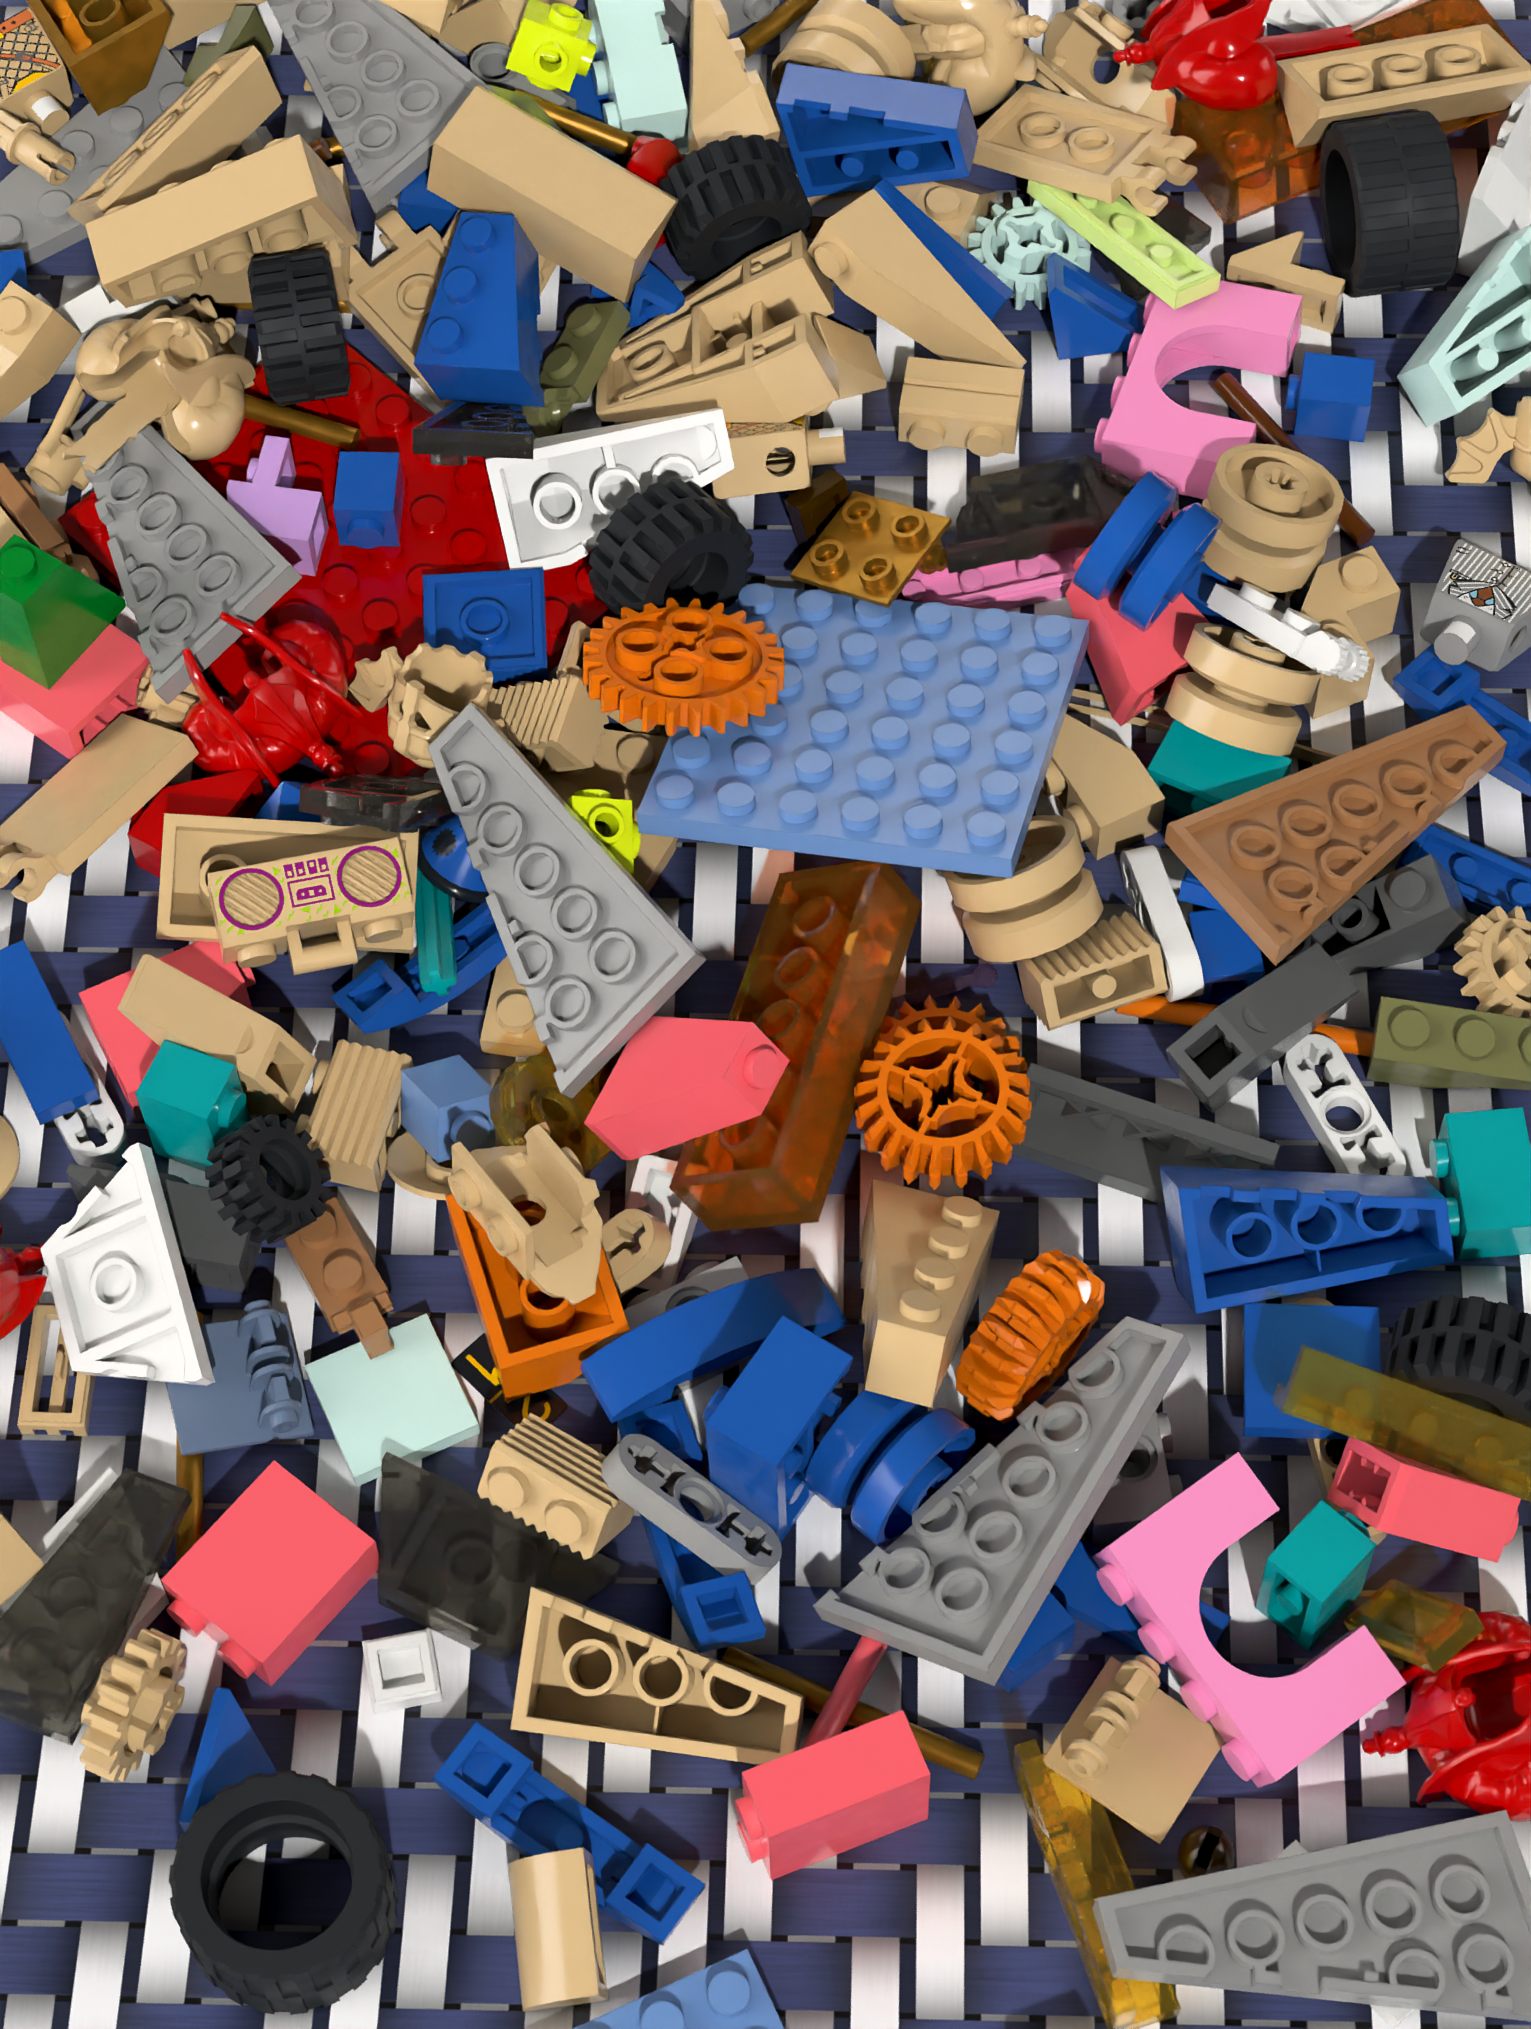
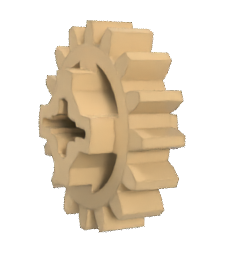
(1497, 962)
(132, 1705)

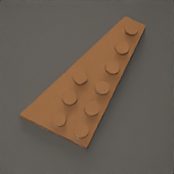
(1316, 837)

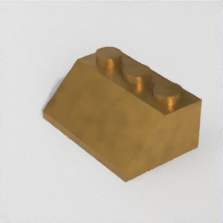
(106, 44)

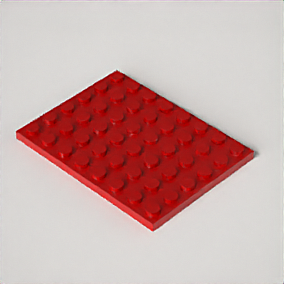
(376, 593)

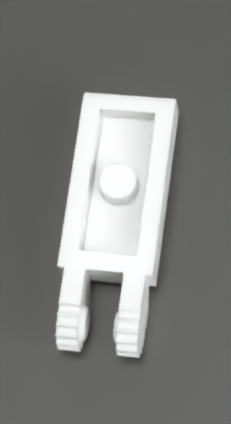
(1290, 632)

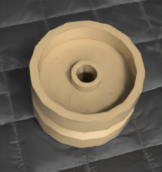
(848, 39)
(1273, 514)
(1241, 690)
(1040, 906)

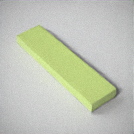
(1133, 244)

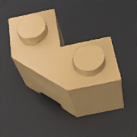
(1353, 601)

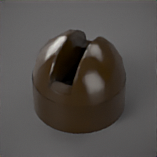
(1191, 1844)

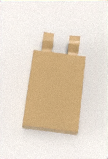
(1084, 148)
(399, 290)
(89, 801)

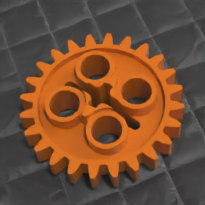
(683, 667)

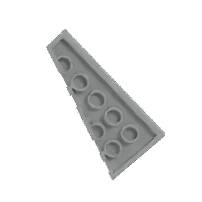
(377, 84)
(35, 211)
(180, 554)
(567, 911)
(1008, 1521)
(1380, 1921)

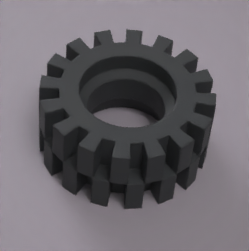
(245, 1190)

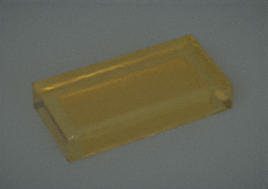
(1416, 1624)

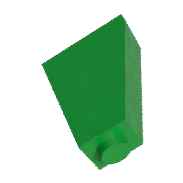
(48, 612)

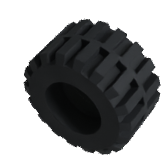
(732, 203)
(298, 326)
(670, 546)
(1466, 1352)

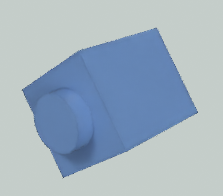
(446, 1105)

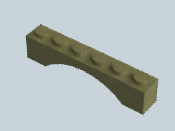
(1449, 1047)

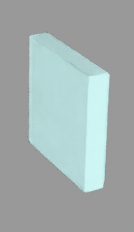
(394, 1403)

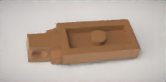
(24, 510)
(343, 1278)

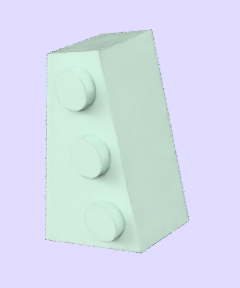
(637, 70)
(1478, 338)

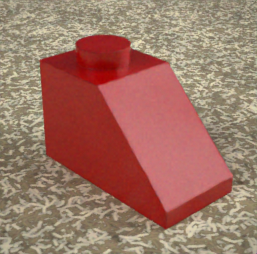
(224, 795)

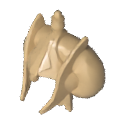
(975, 45)
(163, 372)

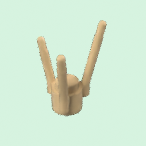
(47, 465)

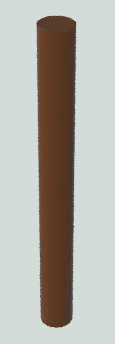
(1271, 433)

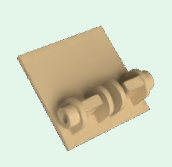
(1134, 1747)

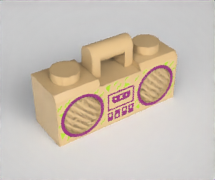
(312, 896)

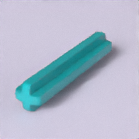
(435, 938)

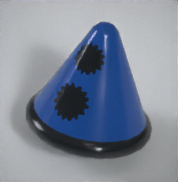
(447, 863)

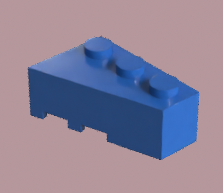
(864, 128)
(484, 316)
(771, 1423)

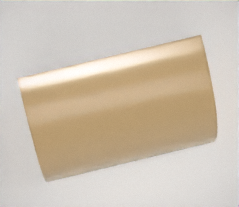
(557, 1930)

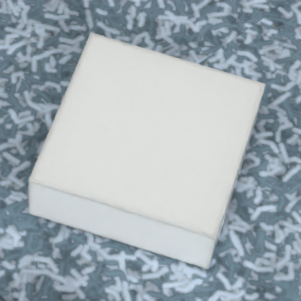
(402, 1671)

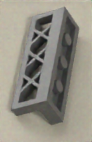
(1121, 1153)

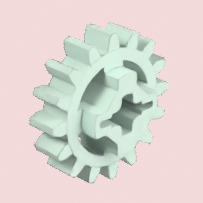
(1022, 244)

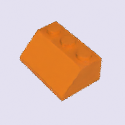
(530, 1335)

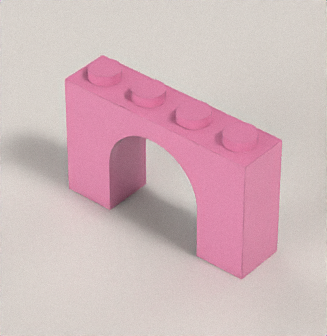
(1228, 328)
(1263, 1720)

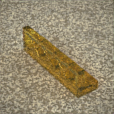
(1408, 1421)
(1083, 1867)

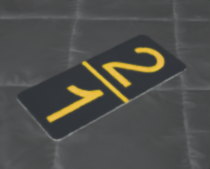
(478, 1369)

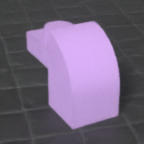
(286, 517)

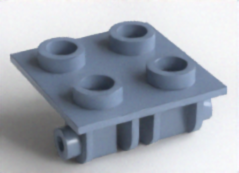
(255, 1388)

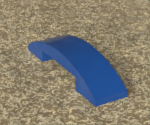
(1438, 688)
(390, 998)
(703, 1336)
(710, 1606)
(539, 1818)

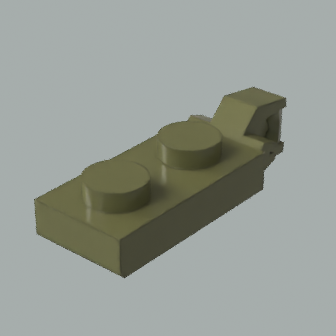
(577, 363)

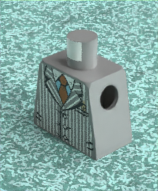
(1479, 610)

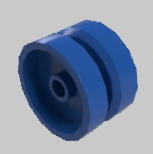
(1141, 547)
(887, 1461)

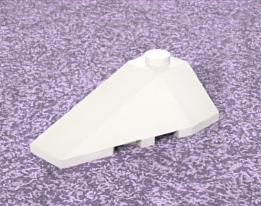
(1503, 190)
(578, 479)

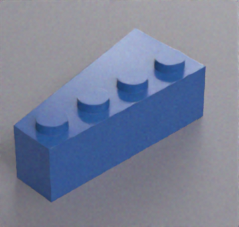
(1295, 1232)

